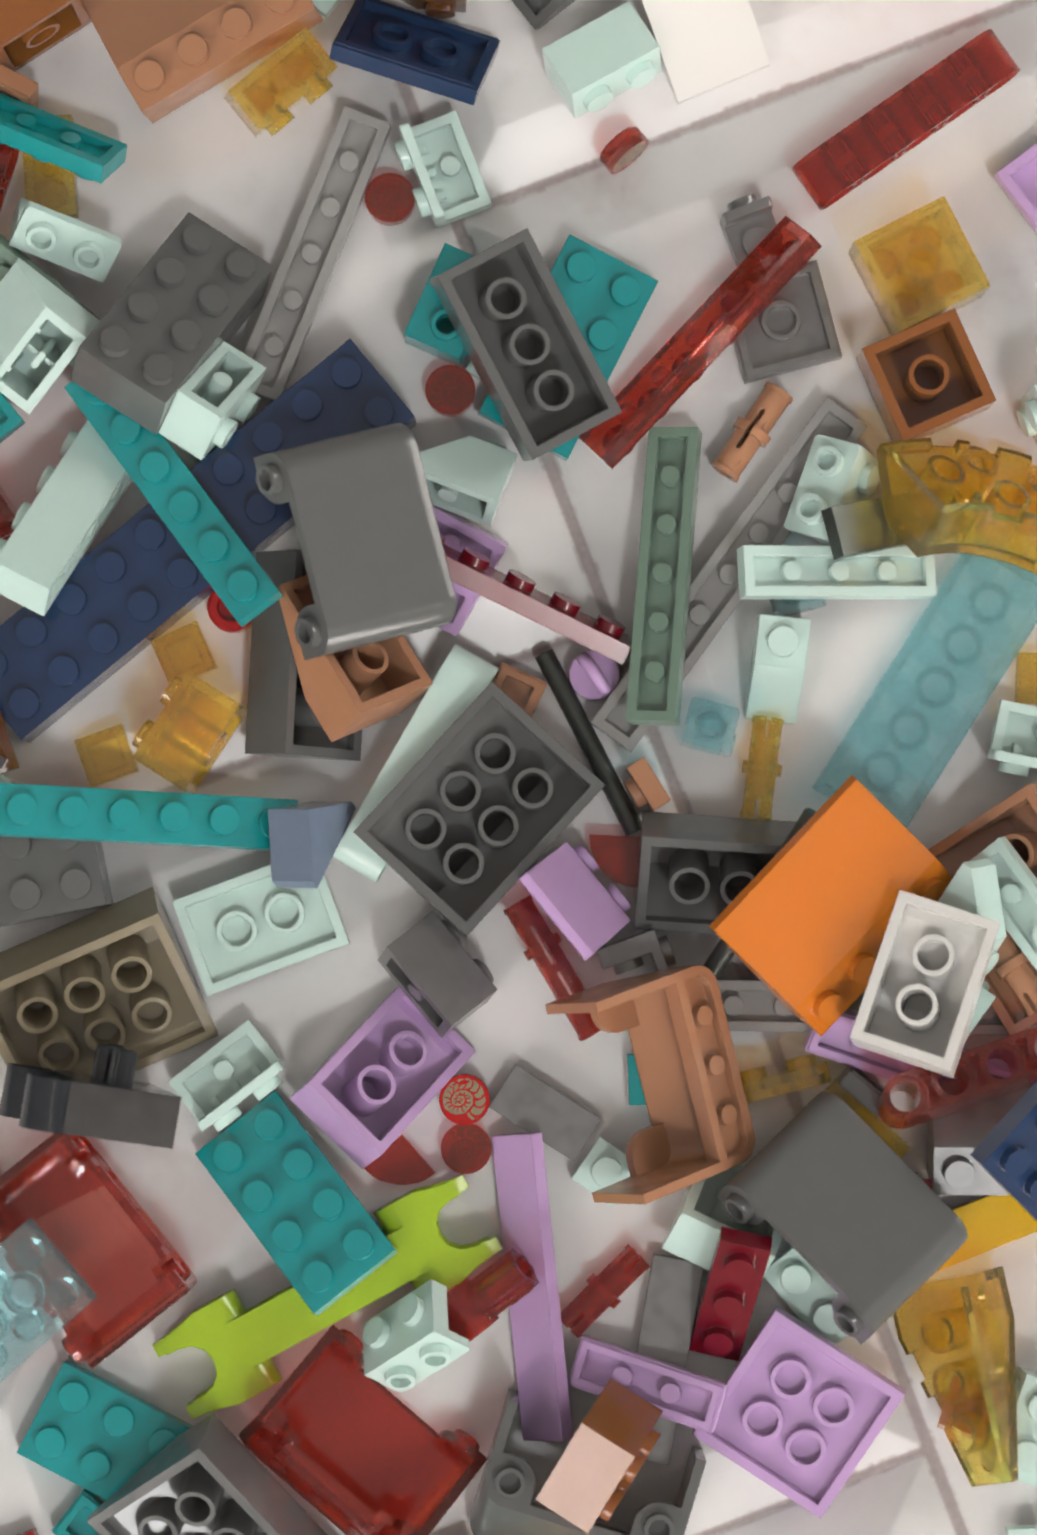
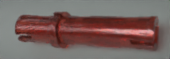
(523, 916)

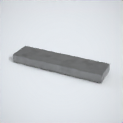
(668, 1328)

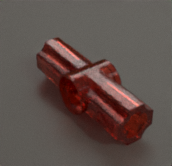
(479, 1300)

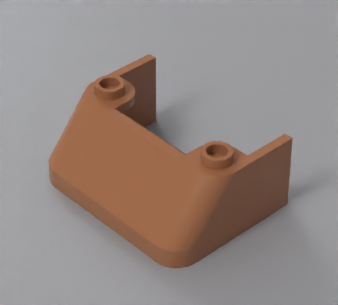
(685, 1076)

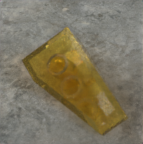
(966, 1350)

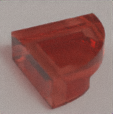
(617, 857)
(400, 1164)

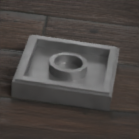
(790, 331)

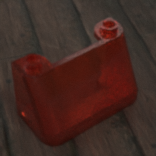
(358, 1446)

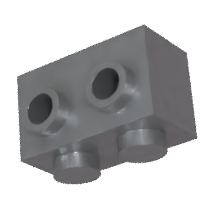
(438, 973)

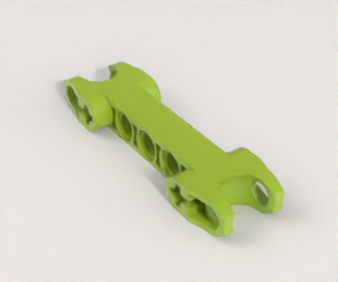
(247, 1339)

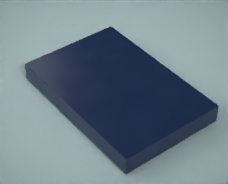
(415, 49)

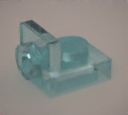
(710, 727)

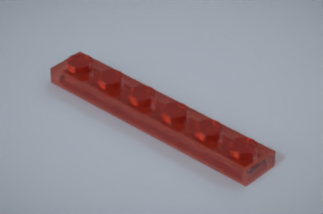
(702, 339)

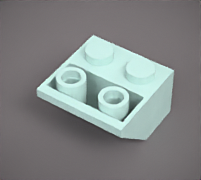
(37, 334)

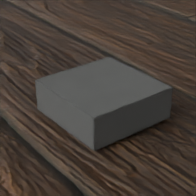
(860, 1087)

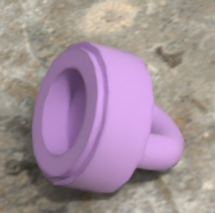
(593, 675)

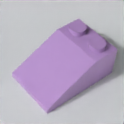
(576, 899)
(381, 1078)

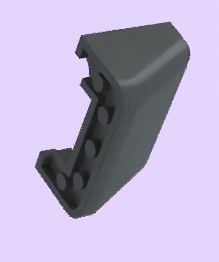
(362, 537)
(847, 1211)

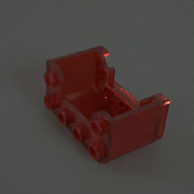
(102, 1235)

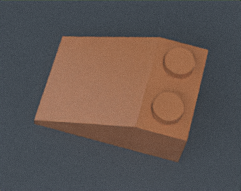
(356, 684)

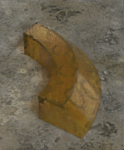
(961, 500)

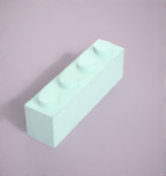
(61, 521)

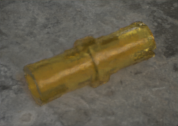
(762, 768)

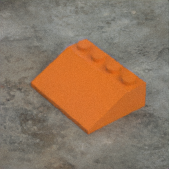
(825, 903)

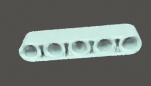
(452, 692)

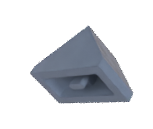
(305, 840)

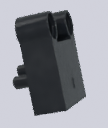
(93, 1105)

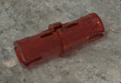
(603, 1290)

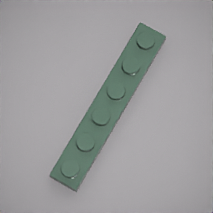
(663, 576)

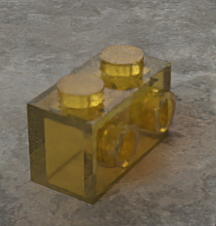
(280, 82)

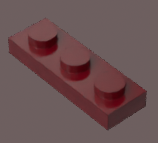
(730, 1293)

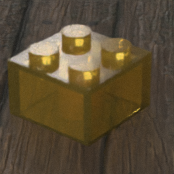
(918, 267)
(188, 732)

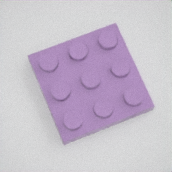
(801, 1412)

